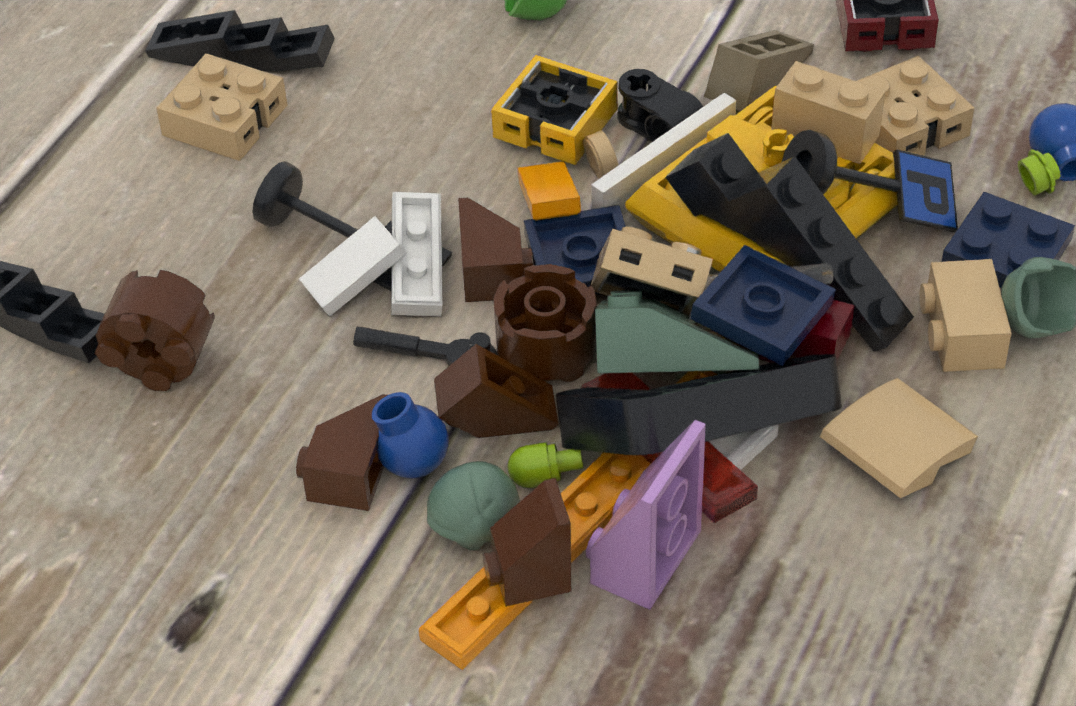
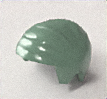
(1041, 297)
(470, 502)

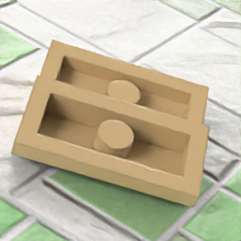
(898, 437)

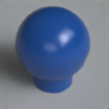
(1055, 133)
(410, 436)

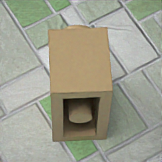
(830, 105)
(966, 315)

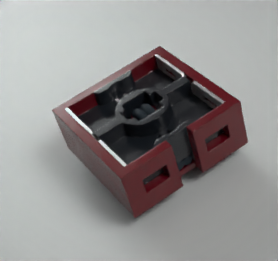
(875, 23)

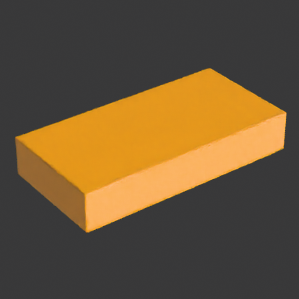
(549, 190)

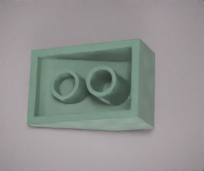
(656, 338)

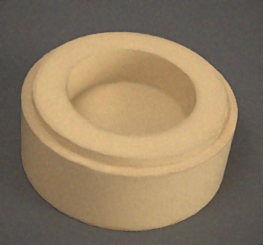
(600, 153)

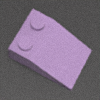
(652, 523)

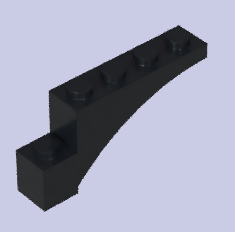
(793, 222)

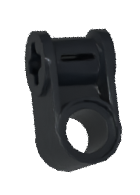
(653, 106)

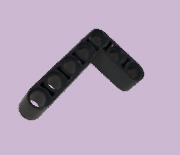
(727, 403)

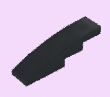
(256, 44)
(46, 314)

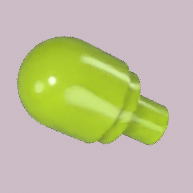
(540, 462)

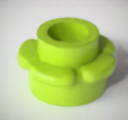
(1039, 172)

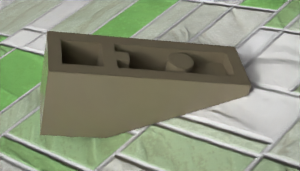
(754, 65)

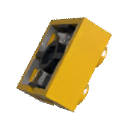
(554, 108)

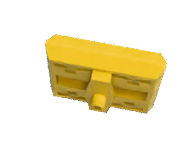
(665, 214)

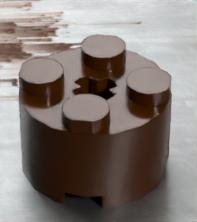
(546, 322)
(154, 329)

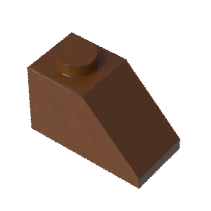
(489, 251)
(493, 396)
(343, 460)
(531, 548)

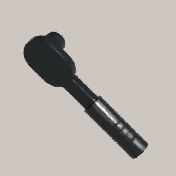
(415, 346)

